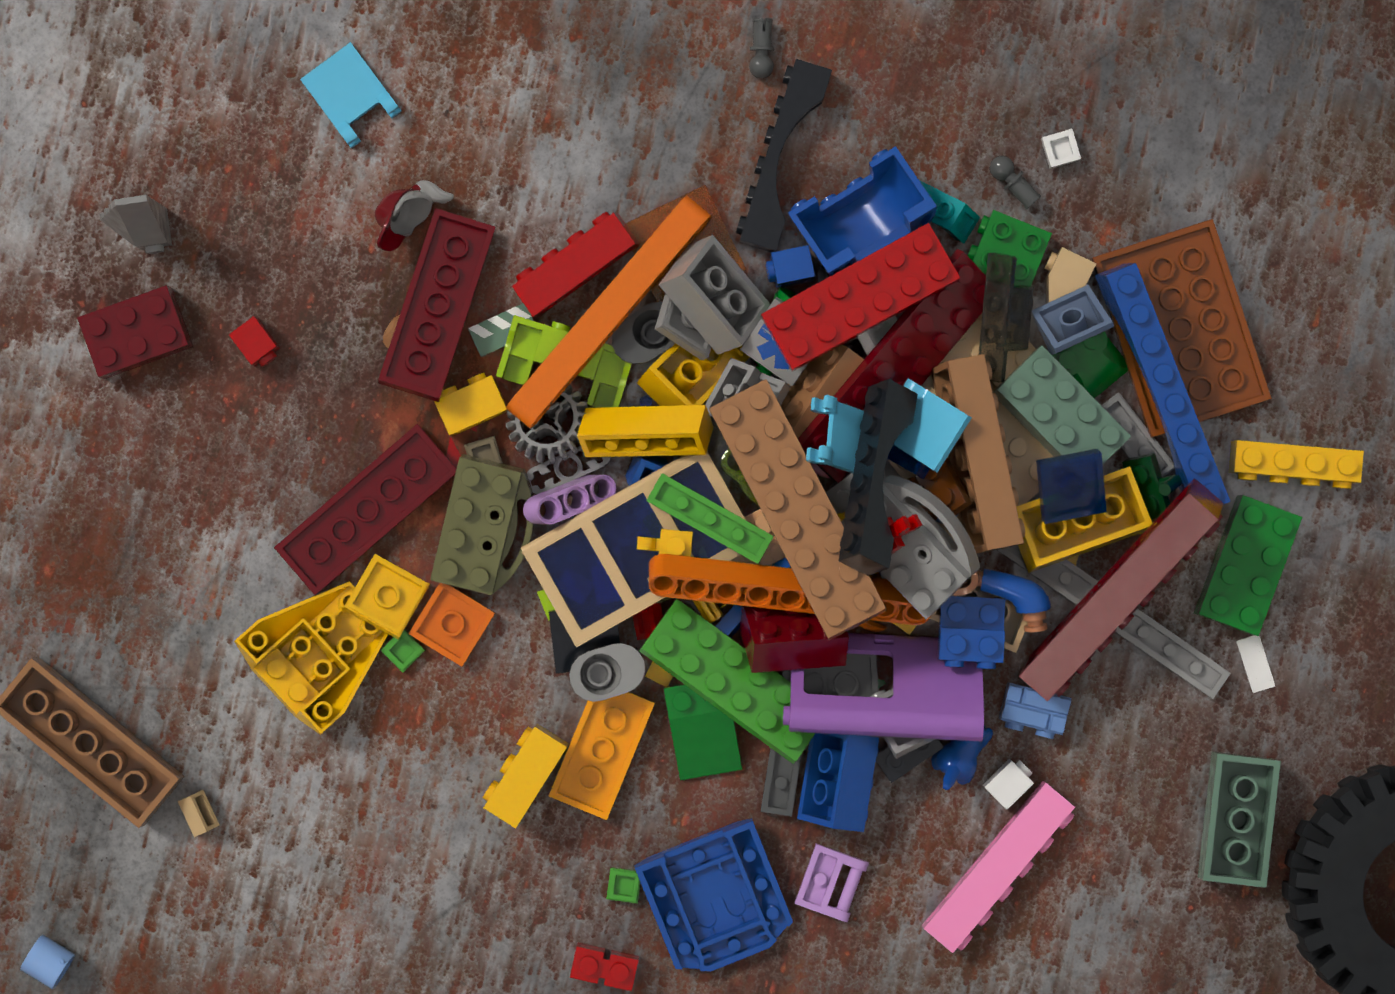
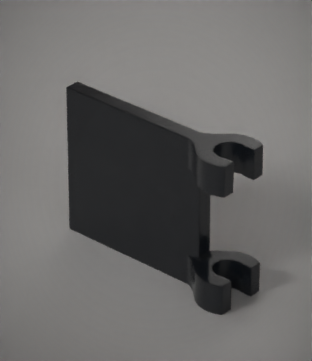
(564, 649)

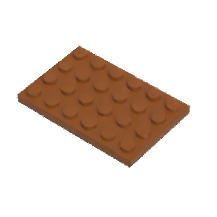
(1199, 318)

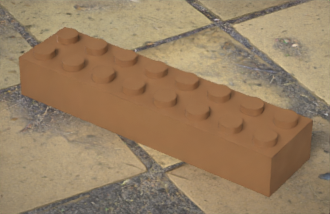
(795, 508)

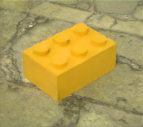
(524, 774)

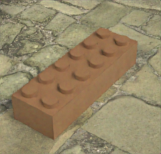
(980, 455)
(88, 742)

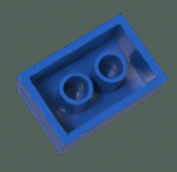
(838, 781)

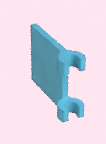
(347, 91)
(934, 428)
(842, 434)

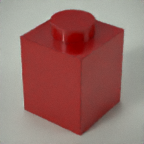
(255, 342)

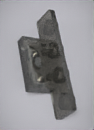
(1005, 314)

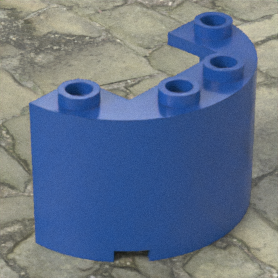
(865, 214)

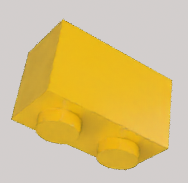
(471, 404)

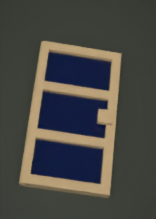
(593, 560)

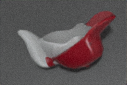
(404, 210)

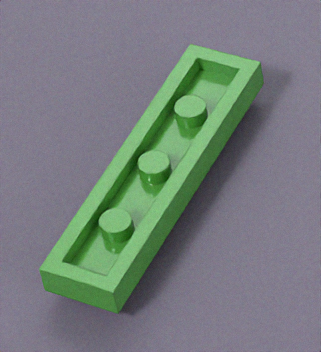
(710, 518)

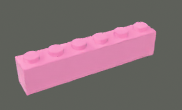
(998, 867)

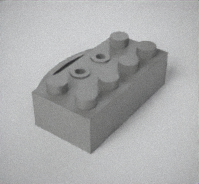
(949, 562)

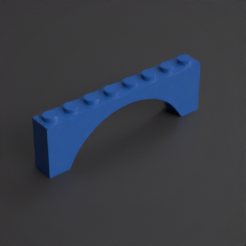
(1135, 314)

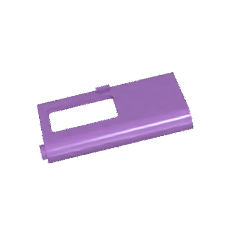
(925, 702)

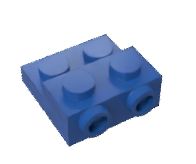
(972, 631)

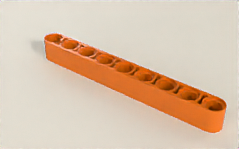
(608, 312)
(755, 586)

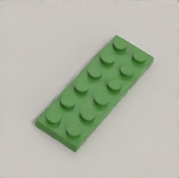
(722, 675)

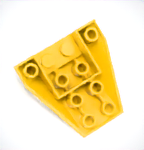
(313, 655)

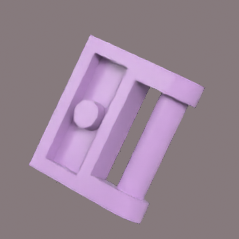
(821, 879)

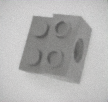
(740, 376)

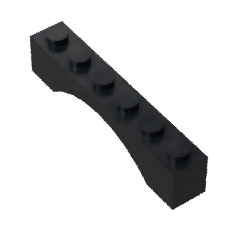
(803, 94)
(866, 533)

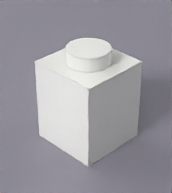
(1009, 783)

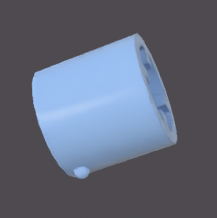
(47, 962)

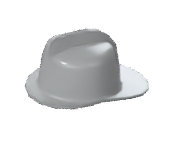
(607, 672)

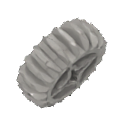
(540, 430)

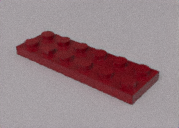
(436, 305)
(366, 509)

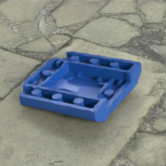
(715, 897)

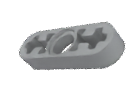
(542, 468)

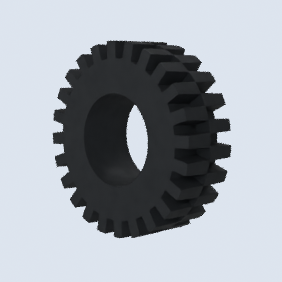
(1330, 880)

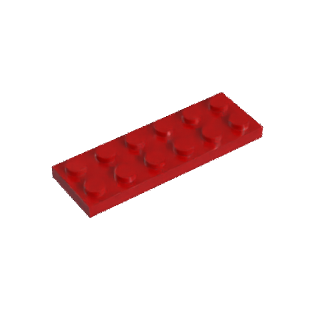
(860, 297)

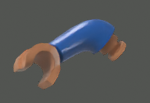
(1024, 593)

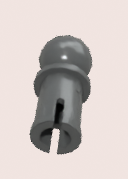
(761, 64)
(1003, 169)

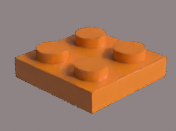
(452, 623)

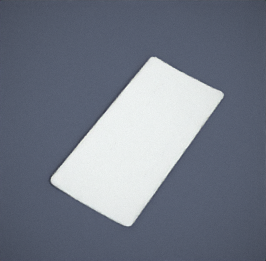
(1255, 663)

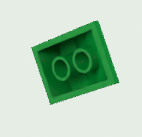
(701, 735)

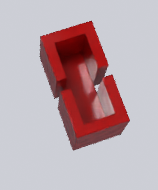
(617, 971)

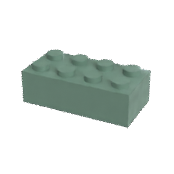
(1058, 408)
(1239, 819)

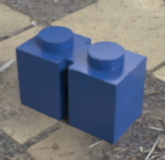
(790, 267)

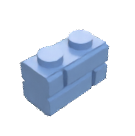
(1025, 707)

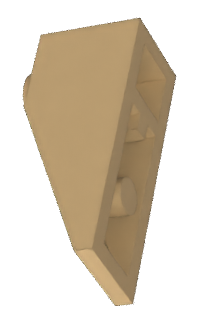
(1066, 273)

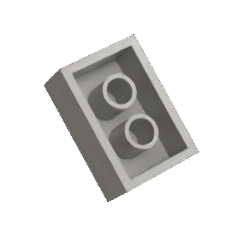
(714, 294)

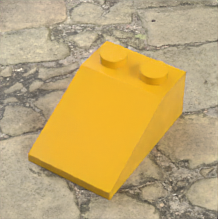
(685, 379)

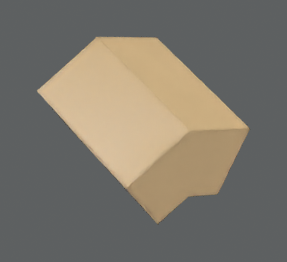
(195, 817)

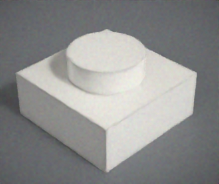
(1061, 148)

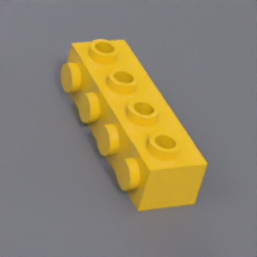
(645, 431)
(1296, 462)

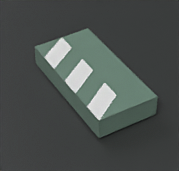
(493, 332)

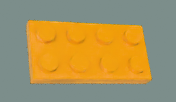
(601, 753)

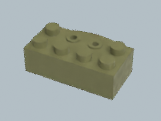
(476, 492)

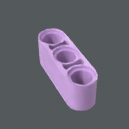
(556, 499)

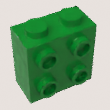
(1013, 238)

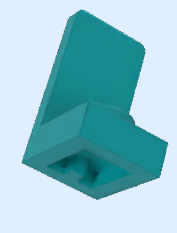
(952, 214)

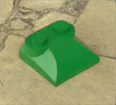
(1093, 363)

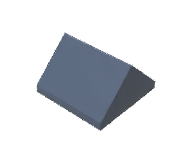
(1071, 319)

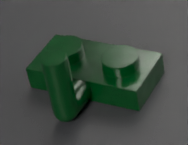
(1151, 484)

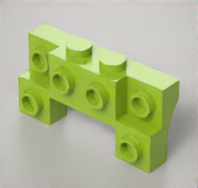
(533, 342)

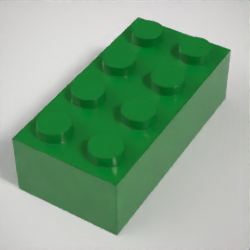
(1248, 565)

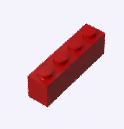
(575, 264)

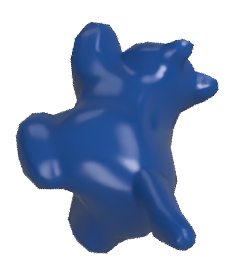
(959, 759)

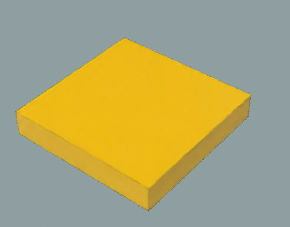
(386, 596)

